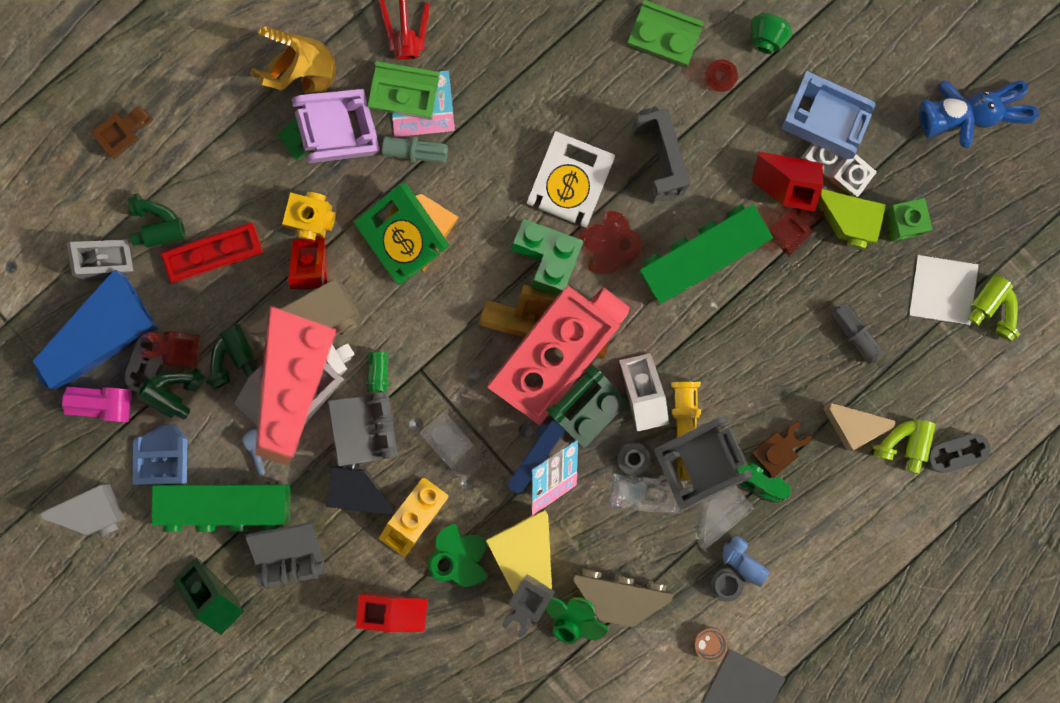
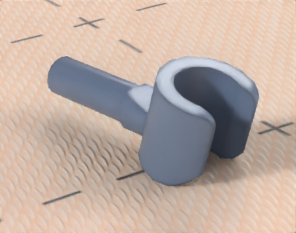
(250, 442)

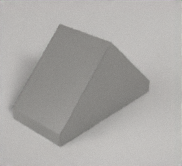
(99, 258)

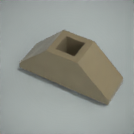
(621, 600)

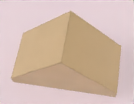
(855, 426)

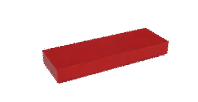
(212, 253)

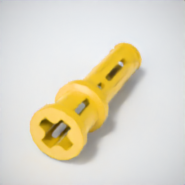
(686, 415)

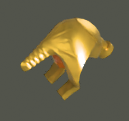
(300, 58)

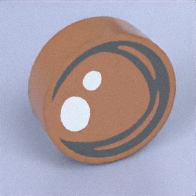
(710, 644)

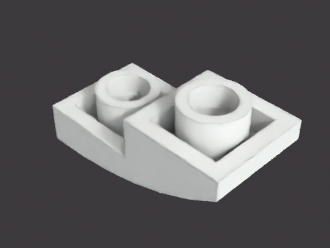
(848, 174)

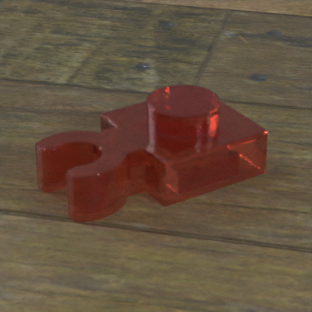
(793, 229)
(175, 347)

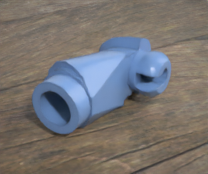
(746, 566)

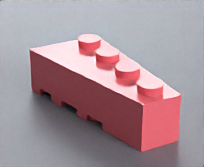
(291, 372)

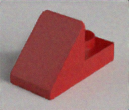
(308, 264)

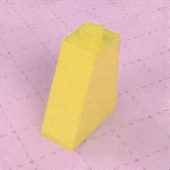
(524, 550)

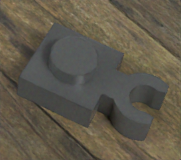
(529, 603)

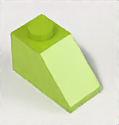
(852, 218)

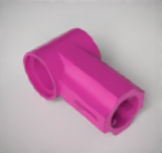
(107, 404)

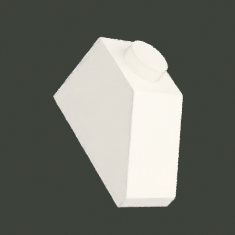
(644, 392)

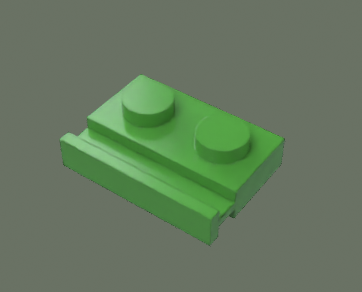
(665, 33)
(404, 90)

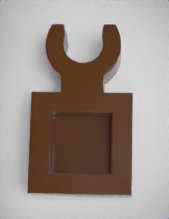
(778, 452)

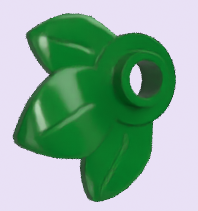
(463, 557)
(575, 620)

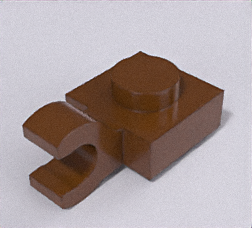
(118, 133)

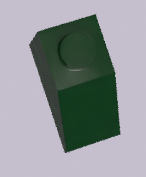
(208, 597)

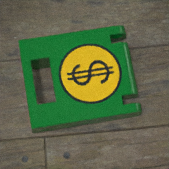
(405, 238)

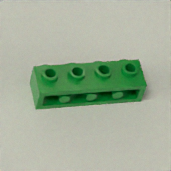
(704, 255)
(220, 505)

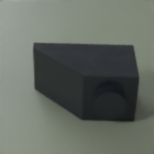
(356, 491)

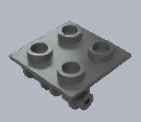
(362, 429)
(285, 554)

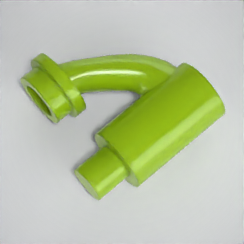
(987, 302)
(918, 445)

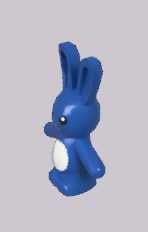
(981, 109)

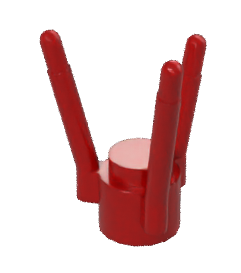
(405, 44)

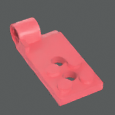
(574, 327)

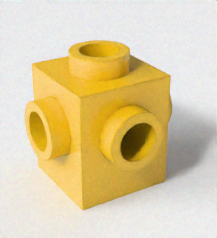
(299, 209)

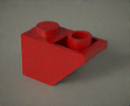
(789, 180)
(391, 612)

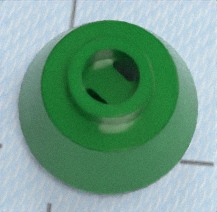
(769, 32)

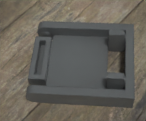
(710, 460)

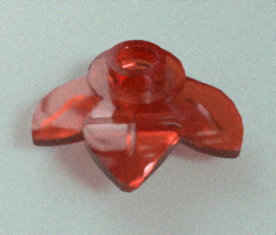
(606, 243)

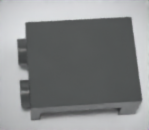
(676, 178)

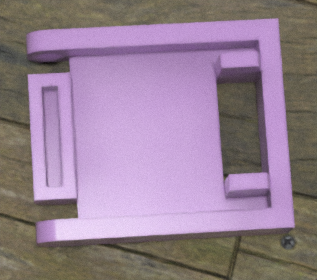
(327, 126)

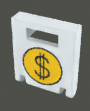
(569, 184)

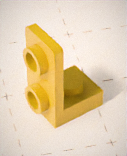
(413, 517)

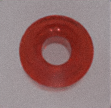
(726, 67)

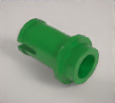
(377, 372)

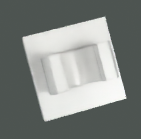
(338, 357)

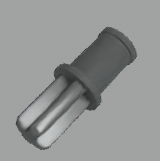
(857, 333)

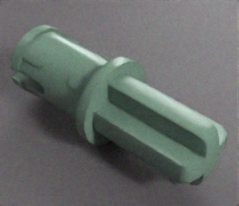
(414, 150)

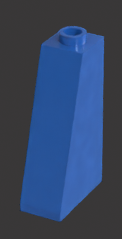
(96, 332)

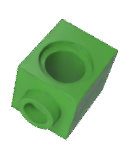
(908, 220)

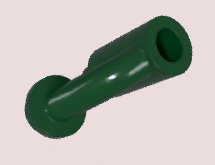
(157, 233)
(240, 351)
(156, 396)

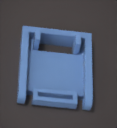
(833, 116)

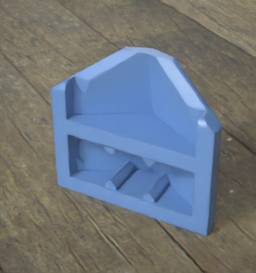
(160, 457)

